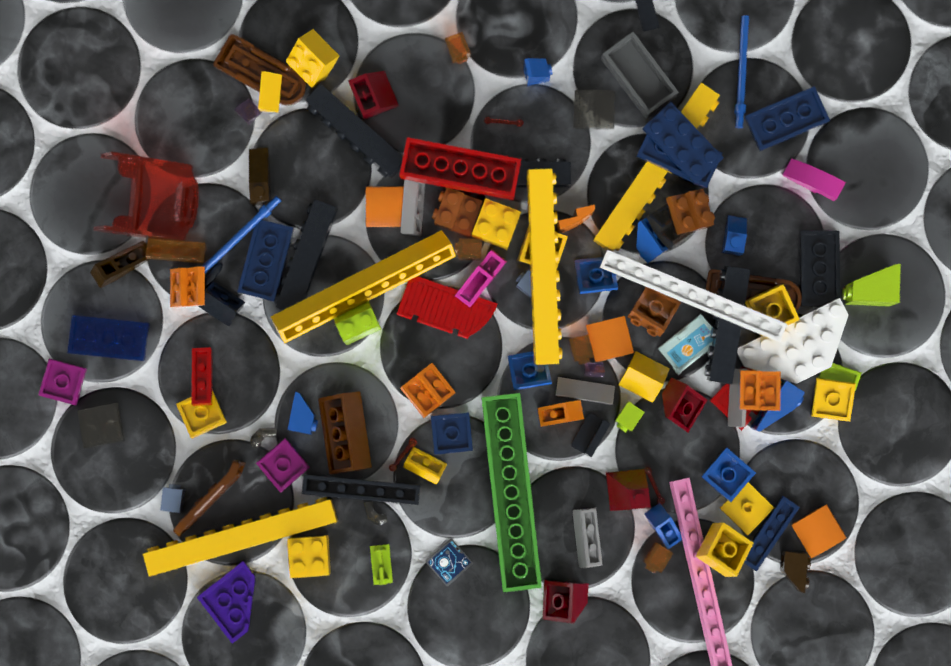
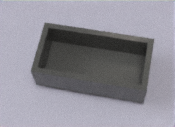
(639, 75)

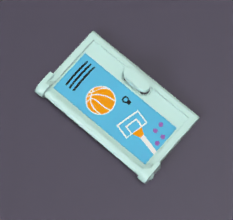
(690, 347)

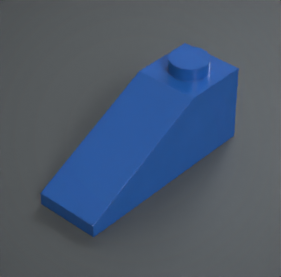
(790, 399)

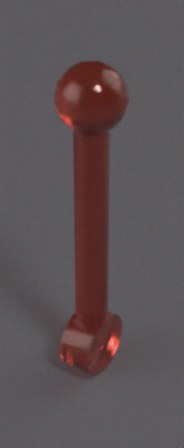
(519, 123)
(412, 442)
(661, 500)

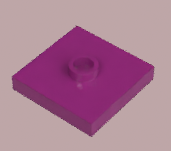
(62, 381)
(283, 465)

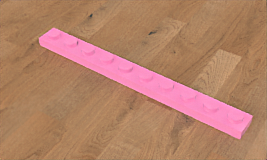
(700, 573)

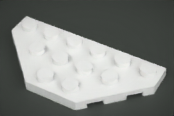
(805, 347)

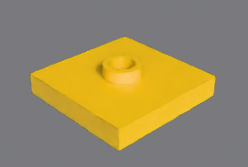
(833, 399)
(201, 418)
(747, 509)

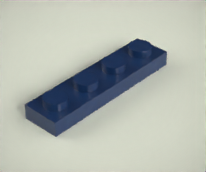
(770, 532)

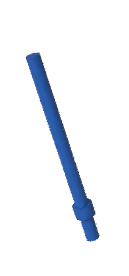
(740, 107)
(263, 212)

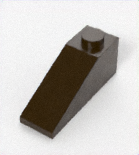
(259, 176)
(119, 264)

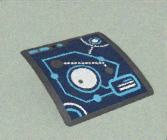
(449, 562)

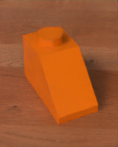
(560, 413)

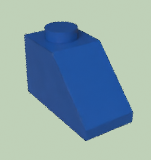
(537, 71)
(735, 236)
(648, 243)
(302, 417)
(663, 526)

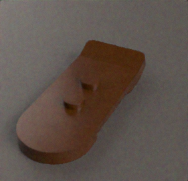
(246, 62)
(757, 285)
(206, 502)

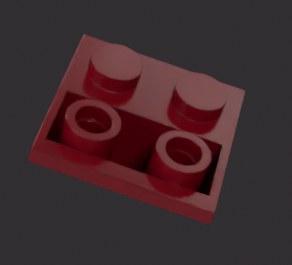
(373, 93)

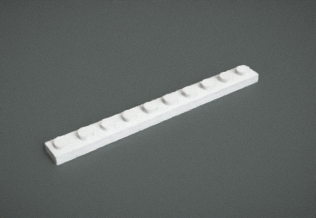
(694, 296)

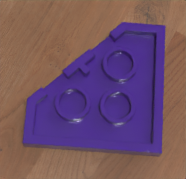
(231, 601)

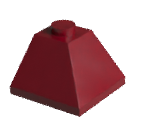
(682, 404)
(628, 490)
(564, 600)

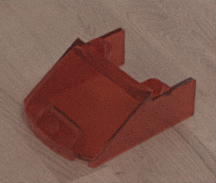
(161, 198)

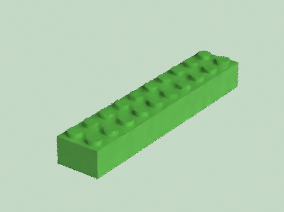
(511, 492)

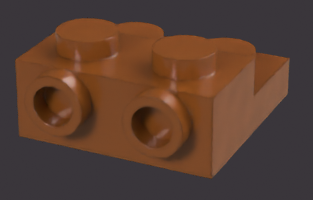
(690, 211)
(457, 212)
(653, 311)

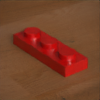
(201, 376)

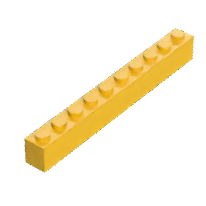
(650, 178)
(543, 266)
(363, 286)
(240, 537)

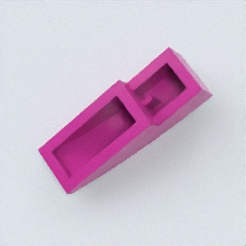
(814, 179)
(481, 278)

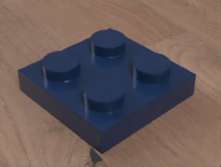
(451, 433)

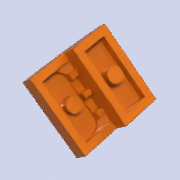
(384, 206)
(580, 215)
(187, 287)
(610, 339)
(427, 390)
(760, 390)
(819, 531)

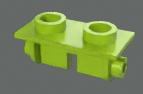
(381, 564)

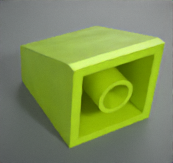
(875, 289)
(357, 323)

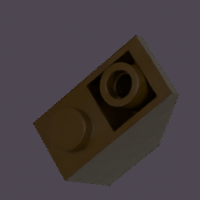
(794, 567)

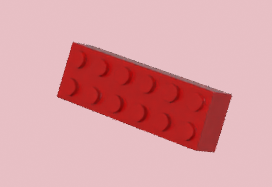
(460, 168)

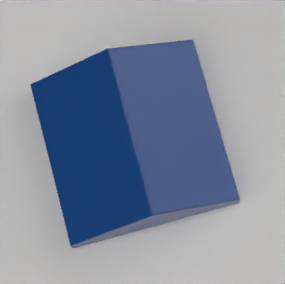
(592, 277)
(526, 373)
(728, 474)

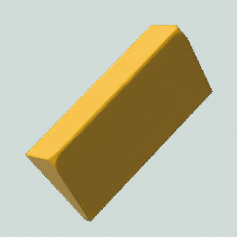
(270, 92)
(424, 465)

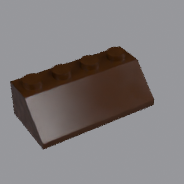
(344, 432)

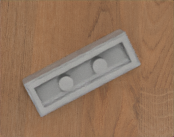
(412, 208)
(585, 391)
(736, 417)
(587, 538)

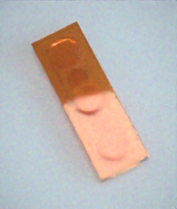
(175, 250)

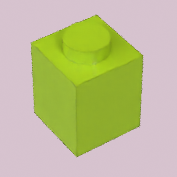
(628, 417)

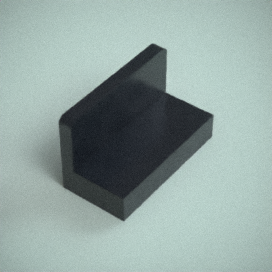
(221, 303)
(590, 435)

